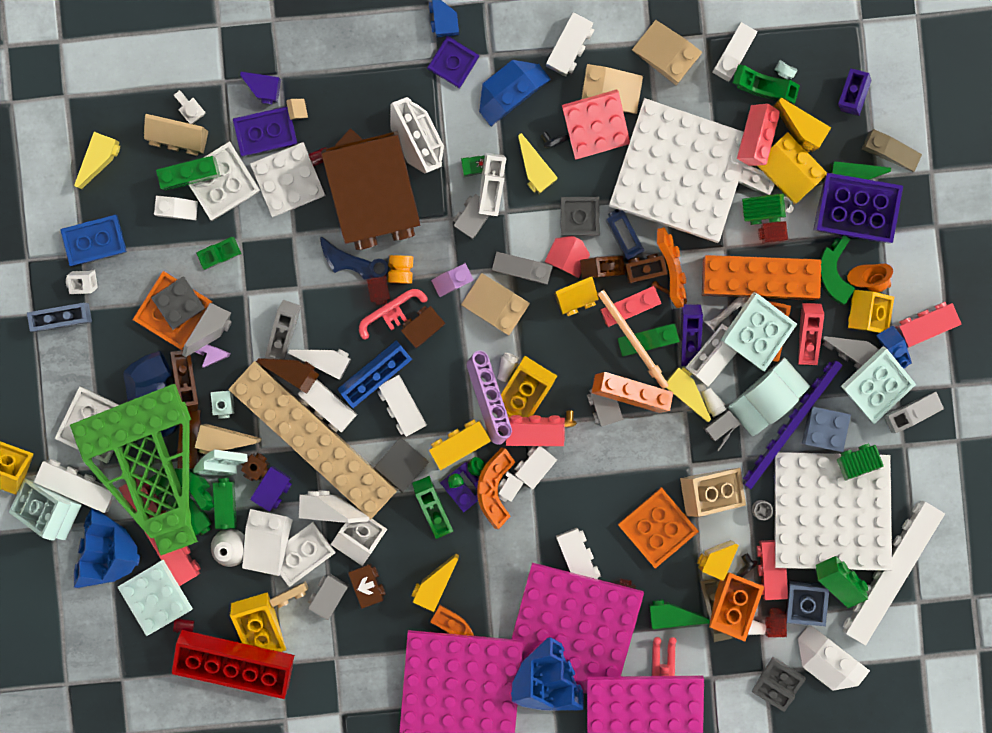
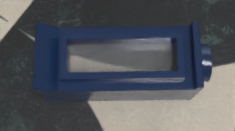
(624, 234)

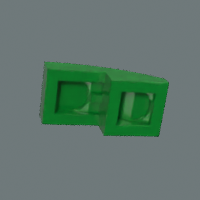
(218, 253)

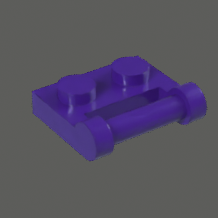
(462, 495)

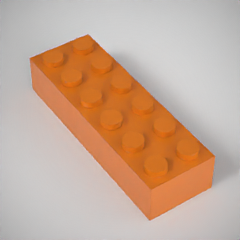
(765, 276)

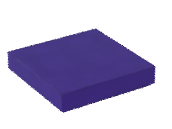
(453, 62)

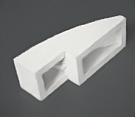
(491, 184)

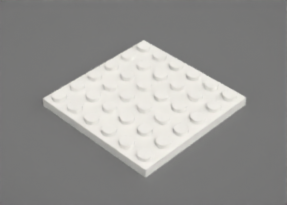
(679, 171)
(830, 517)

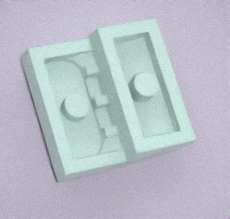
(220, 463)

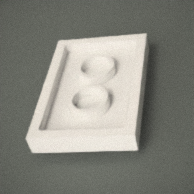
(304, 553)

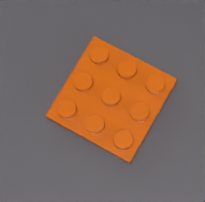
(153, 320)
(658, 527)

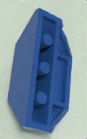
(510, 88)

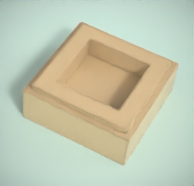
(297, 109)

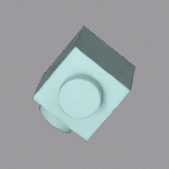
(222, 404)

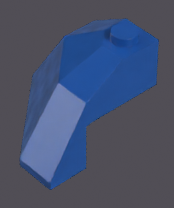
(105, 552)
(547, 680)

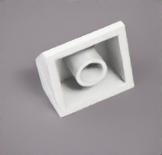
(359, 539)

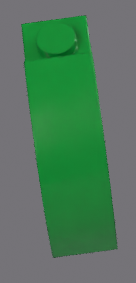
(764, 85)
(830, 279)
(197, 488)

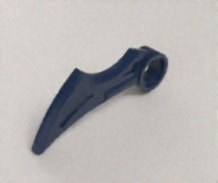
(341, 260)

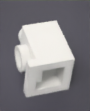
(88, 283)
(509, 487)

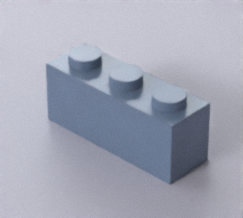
(59, 317)

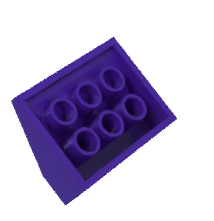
(858, 208)

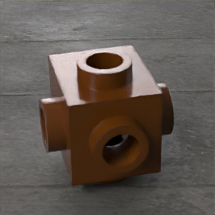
(261, 464)

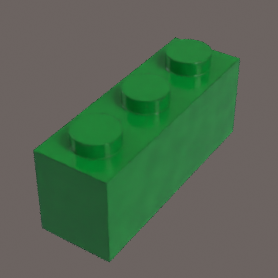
(188, 173)
(842, 582)

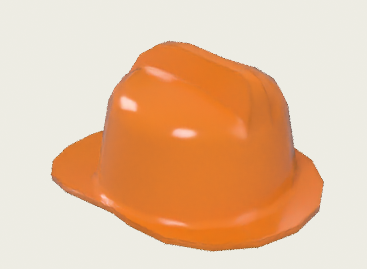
(873, 277)

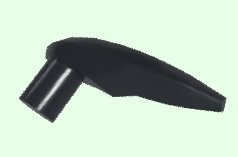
(552, 142)
(748, 567)

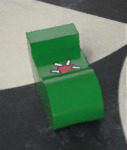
(472, 165)

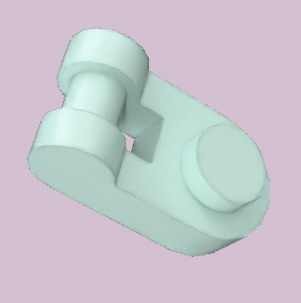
(785, 70)

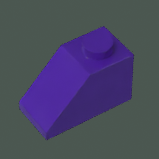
(264, 87)

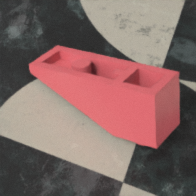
(810, 333)

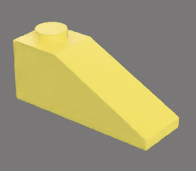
(98, 156)
(537, 171)
(686, 390)

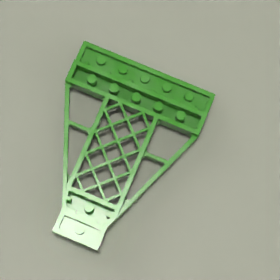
(128, 424)

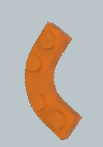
(677, 277)
(488, 488)
(451, 622)

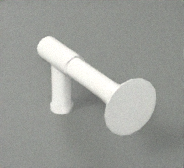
(712, 324)

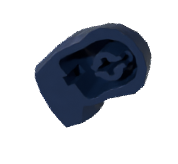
(147, 376)

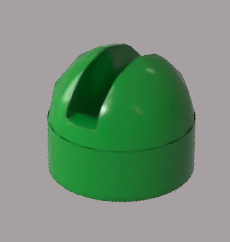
(455, 480)

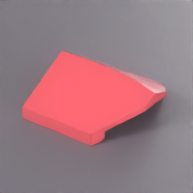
(566, 255)

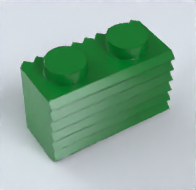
(764, 208)
(859, 462)

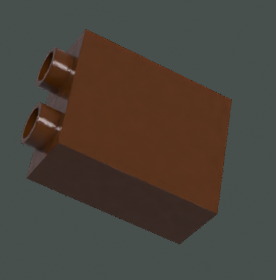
(371, 190)

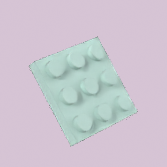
(758, 331)
(878, 385)
(155, 597)

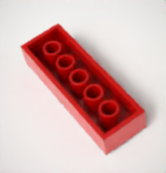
(232, 664)

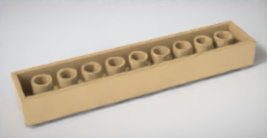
(313, 439)

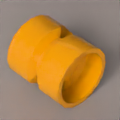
(400, 269)

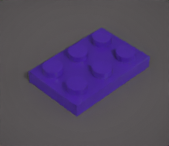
(264, 131)

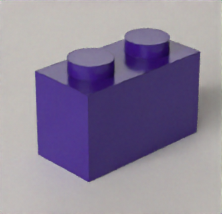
(854, 92)
(271, 489)

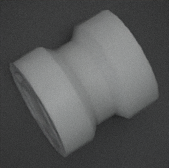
(765, 510)

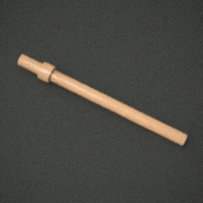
(654, 370)

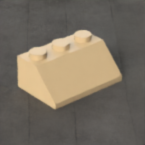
(175, 134)

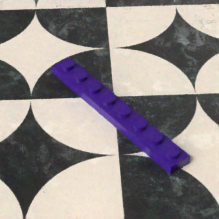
(796, 417)

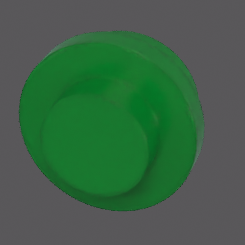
(475, 466)

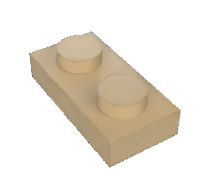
(282, 599)

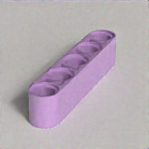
(486, 405)

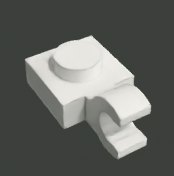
(190, 109)

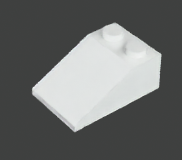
(328, 507)
(265, 542)

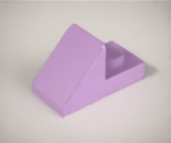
(452, 280)
(213, 355)

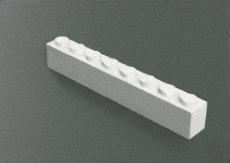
(886, 584)

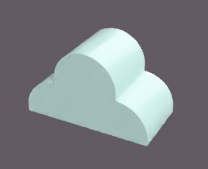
(769, 397)
(44, 510)

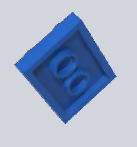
(93, 240)

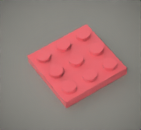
(596, 124)

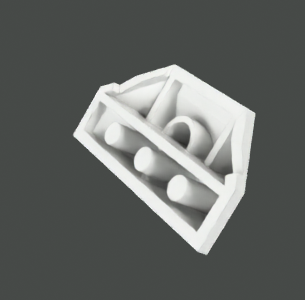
(417, 135)
(829, 661)

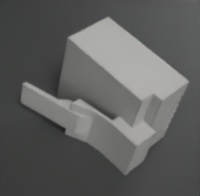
(721, 425)

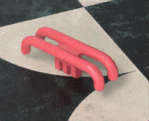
(390, 311)
(663, 669)

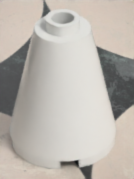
(233, 542)

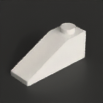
(734, 52)
(329, 361)

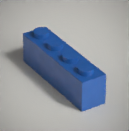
(374, 374)

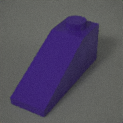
(690, 332)

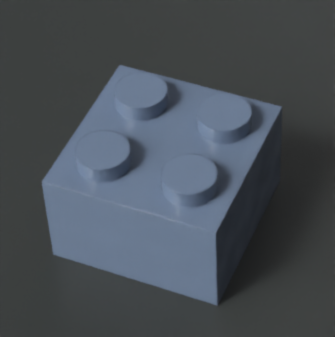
(826, 429)
(807, 603)

